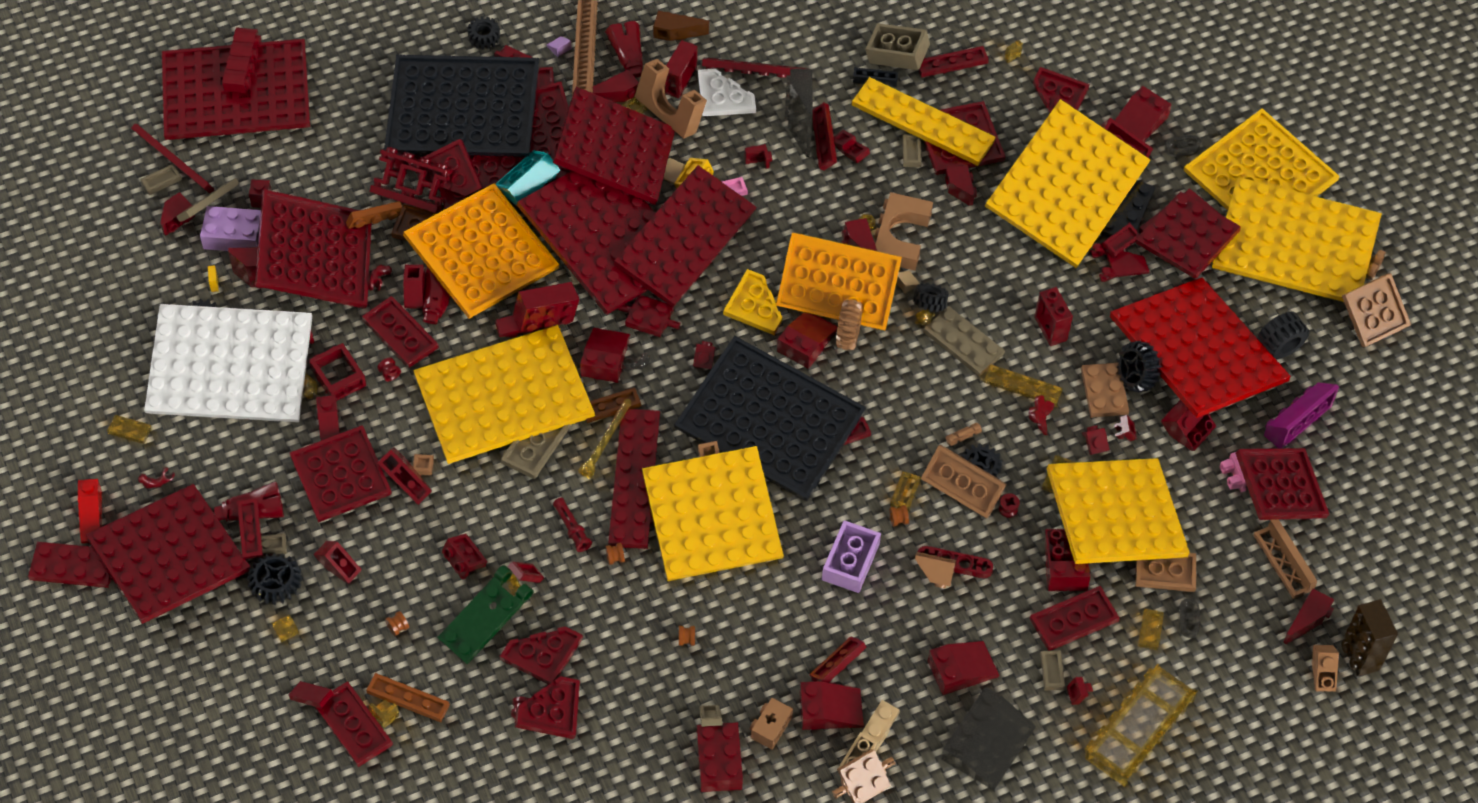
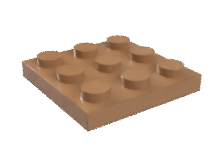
(1376, 310)

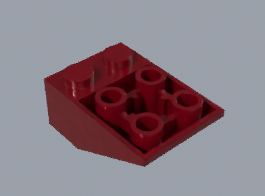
(1060, 566)

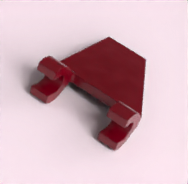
(1122, 265)

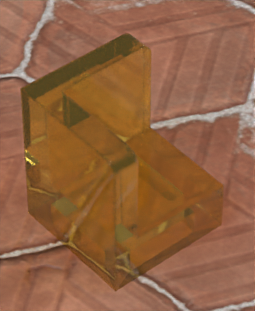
(384, 712)

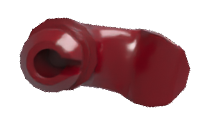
(378, 272)
(149, 482)

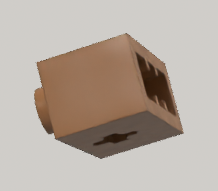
(769, 732)

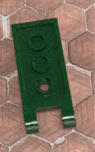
(478, 622)

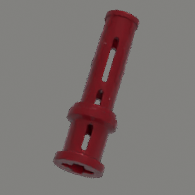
(575, 530)

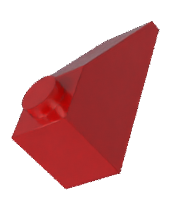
(89, 507)

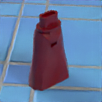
(627, 45)
(435, 299)
(268, 501)

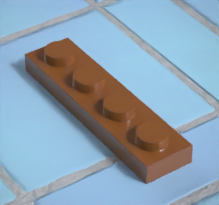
(408, 697)

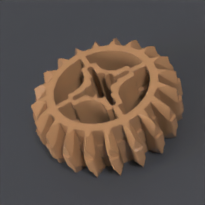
(849, 324)

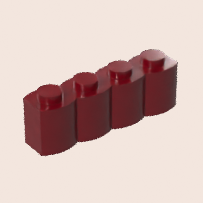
(241, 60)

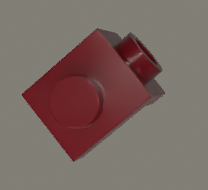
(758, 154)
(704, 355)
(1096, 439)

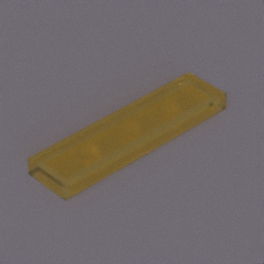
(1022, 384)

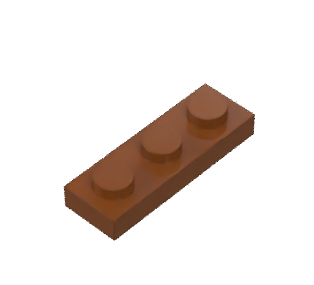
(374, 215)

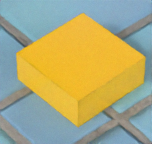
(213, 278)

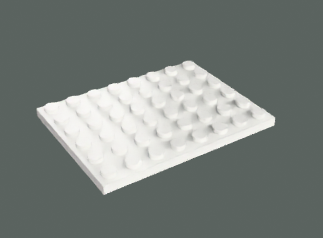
(228, 363)

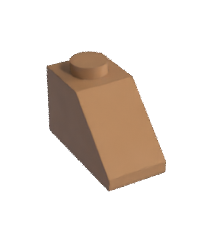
(936, 568)

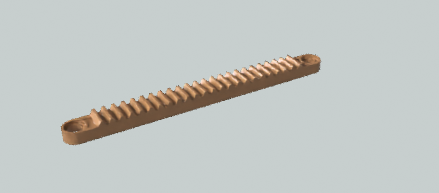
(585, 45)

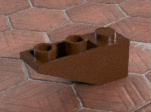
(675, 26)

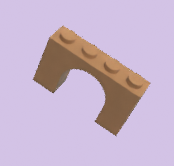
(652, 95)
(902, 210)

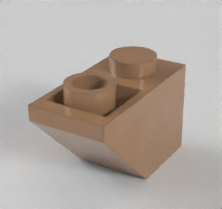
(1325, 667)

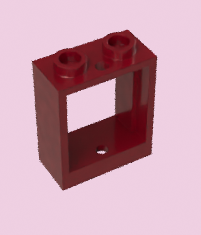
(681, 68)
(1055, 314)
(345, 386)

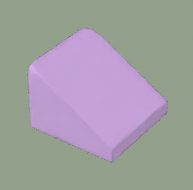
(560, 46)

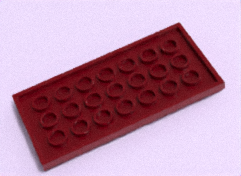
(685, 236)

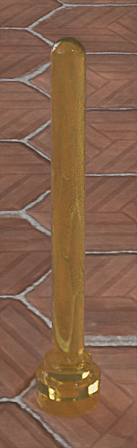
(588, 468)

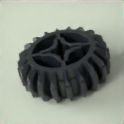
(1142, 366)
(269, 588)

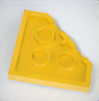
(754, 304)

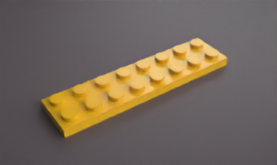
(923, 121)

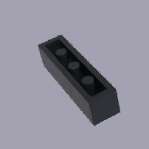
(886, 77)

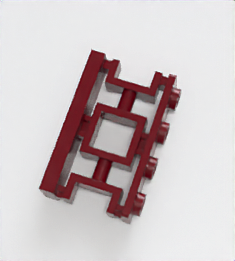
(407, 194)

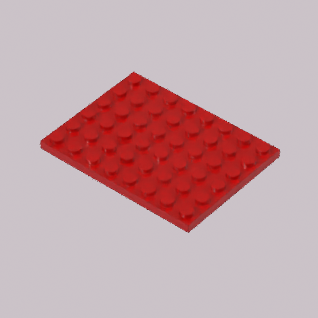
(1201, 346)

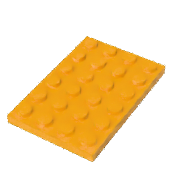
(826, 273)

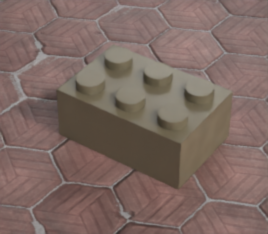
(897, 46)

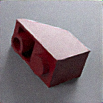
(960, 185)
(171, 209)
(414, 286)

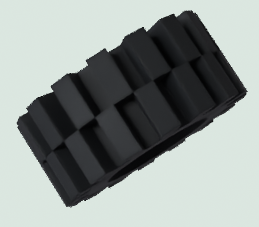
(483, 25)
(930, 297)

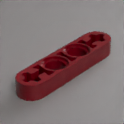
(960, 557)

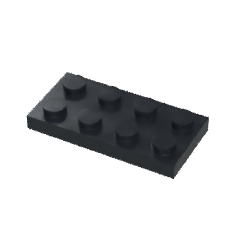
(1131, 209)

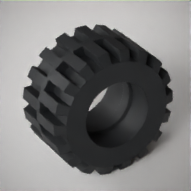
(1283, 334)

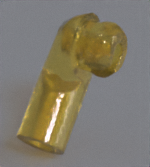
(311, 387)

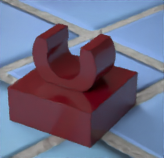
(1128, 429)
(1078, 690)

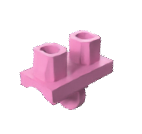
(1232, 465)

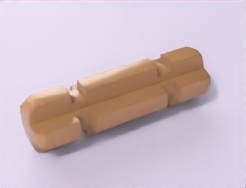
(963, 434)

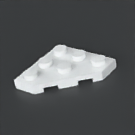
(723, 95)

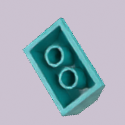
(528, 176)

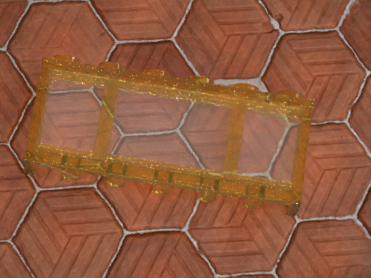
(1139, 724)

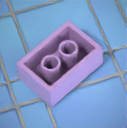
(230, 228)
(851, 556)

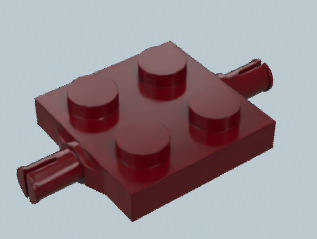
(649, 316)

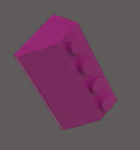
(1300, 414)

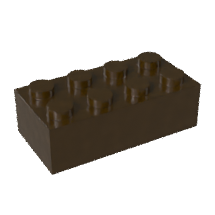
(1369, 638)

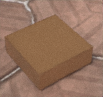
(423, 464)

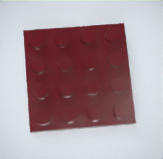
(977, 116)
(1188, 235)
(340, 473)
(1282, 483)

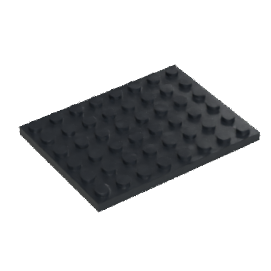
(464, 98)
(771, 405)

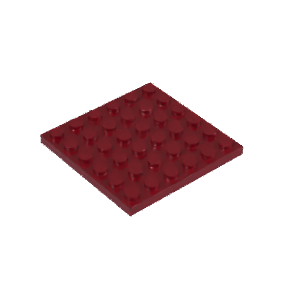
(614, 145)
(312, 250)
(168, 553)

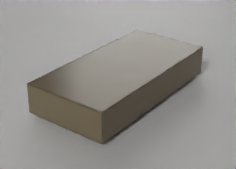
(911, 150)
(161, 179)
(1052, 670)
(710, 715)

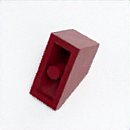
(337, 561)

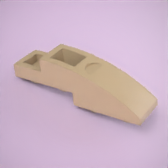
(874, 731)

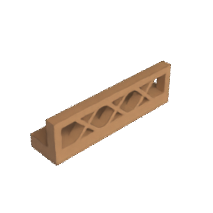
(1292, 557)

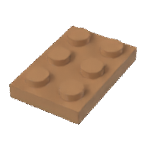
(1104, 390)
(1167, 573)

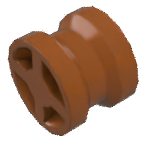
(899, 515)
(615, 553)
(397, 623)
(686, 635)

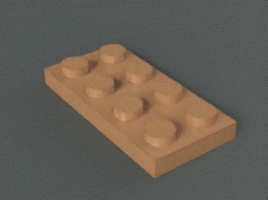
(963, 481)

